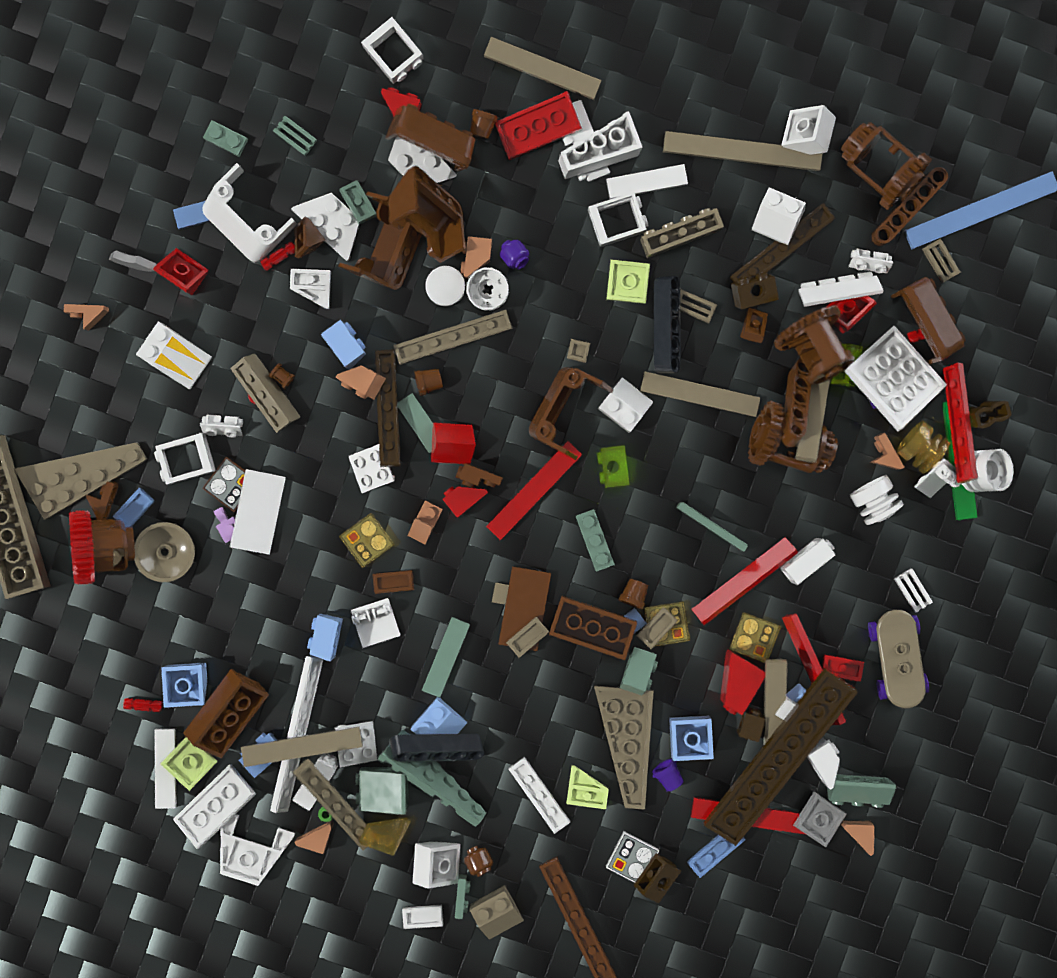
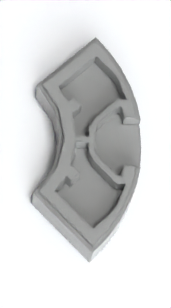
(134, 262)

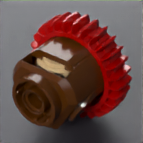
(98, 546)

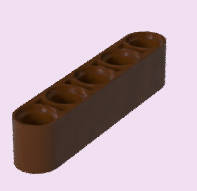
(916, 200)
(796, 404)

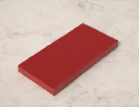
(538, 125)

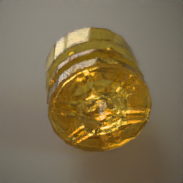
(925, 449)

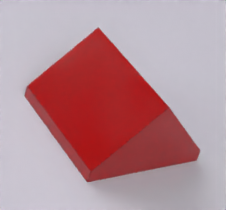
(182, 271)
(852, 311)
(452, 443)

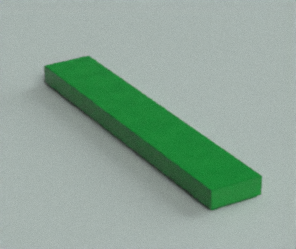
(963, 499)

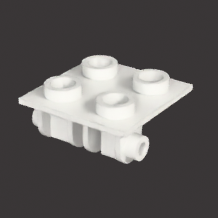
(368, 470)
(942, 473)
(375, 622)
(363, 754)

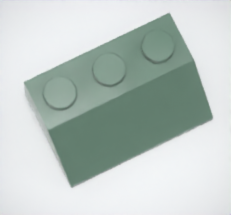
(861, 790)

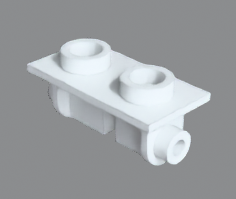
(862, 261)
(212, 425)

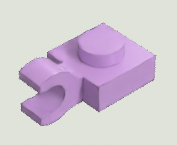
(226, 526)

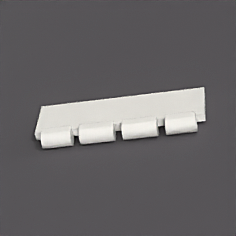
(583, 134)
(845, 288)

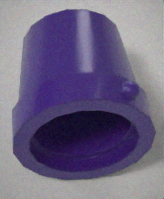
(668, 774)

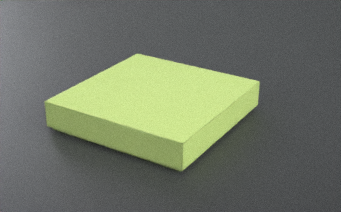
(628, 281)
(188, 763)

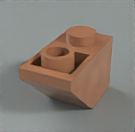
(477, 255)
(363, 380)

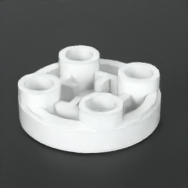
(445, 286)

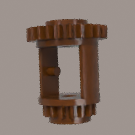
(904, 180)
(767, 436)

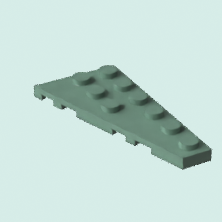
(435, 781)

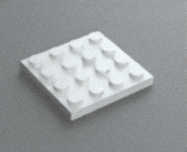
(895, 378)

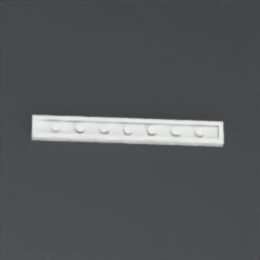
(297, 728)

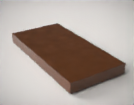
(524, 601)

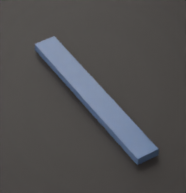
(981, 210)

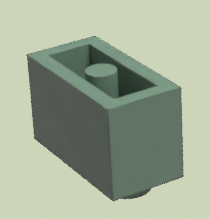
(638, 671)

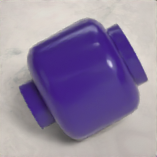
(514, 254)

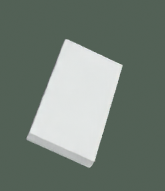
(257, 511)
(214, 806)

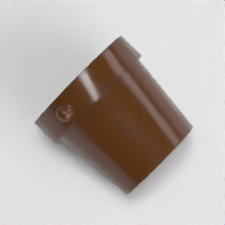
(482, 123)
(428, 381)
(634, 594)

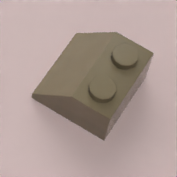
(495, 912)

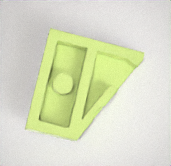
(586, 790)

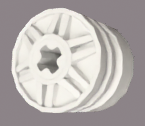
(488, 277)
(993, 471)
(877, 500)

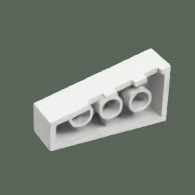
(602, 148)

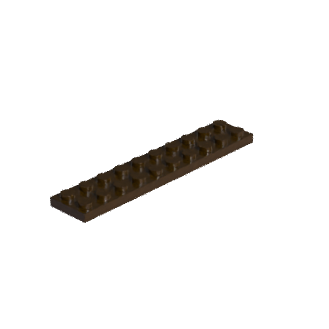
(780, 756)

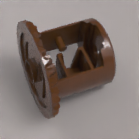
(817, 345)

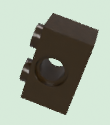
(765, 293)
(751, 724)
(657, 878)

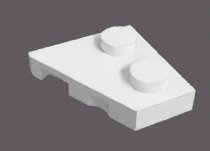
(312, 284)

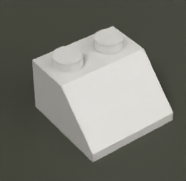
(809, 130)
(778, 216)
(625, 405)
(825, 761)
(436, 864)

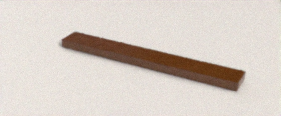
(577, 919)

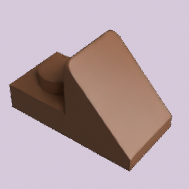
(91, 313)
(889, 457)
(425, 522)

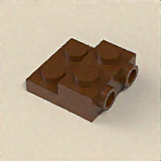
(472, 476)

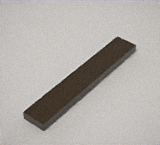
(778, 251)
(388, 409)

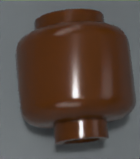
(478, 861)

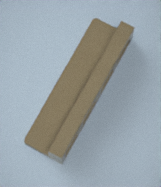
(265, 392)

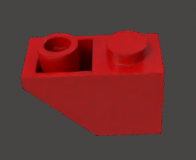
(395, 100)

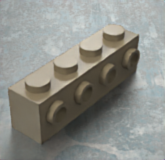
(681, 233)

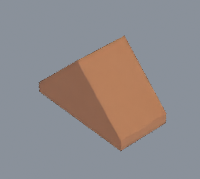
(862, 832)
(317, 838)

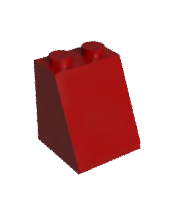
(739, 683)

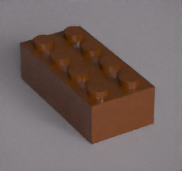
(593, 627)
(225, 713)

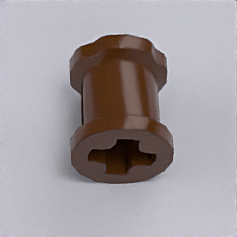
(281, 375)

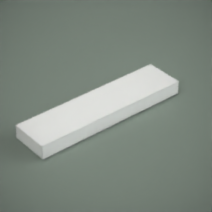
(647, 181)
(164, 782)
(539, 795)

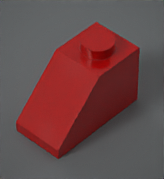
(462, 498)

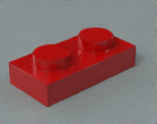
(843, 667)

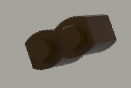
(988, 413)

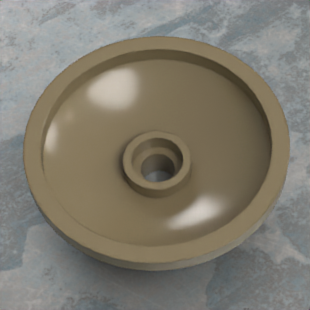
(149, 556)

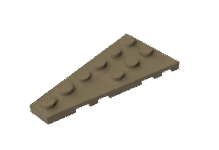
(67, 480)
(628, 733)

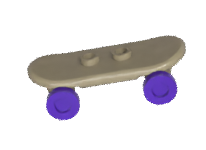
(900, 658)

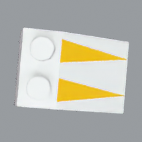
(174, 355)

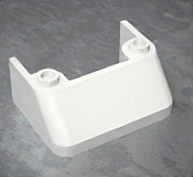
(252, 244)

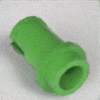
(323, 816)

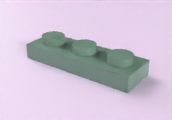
(594, 540)

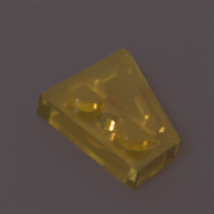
(384, 835)

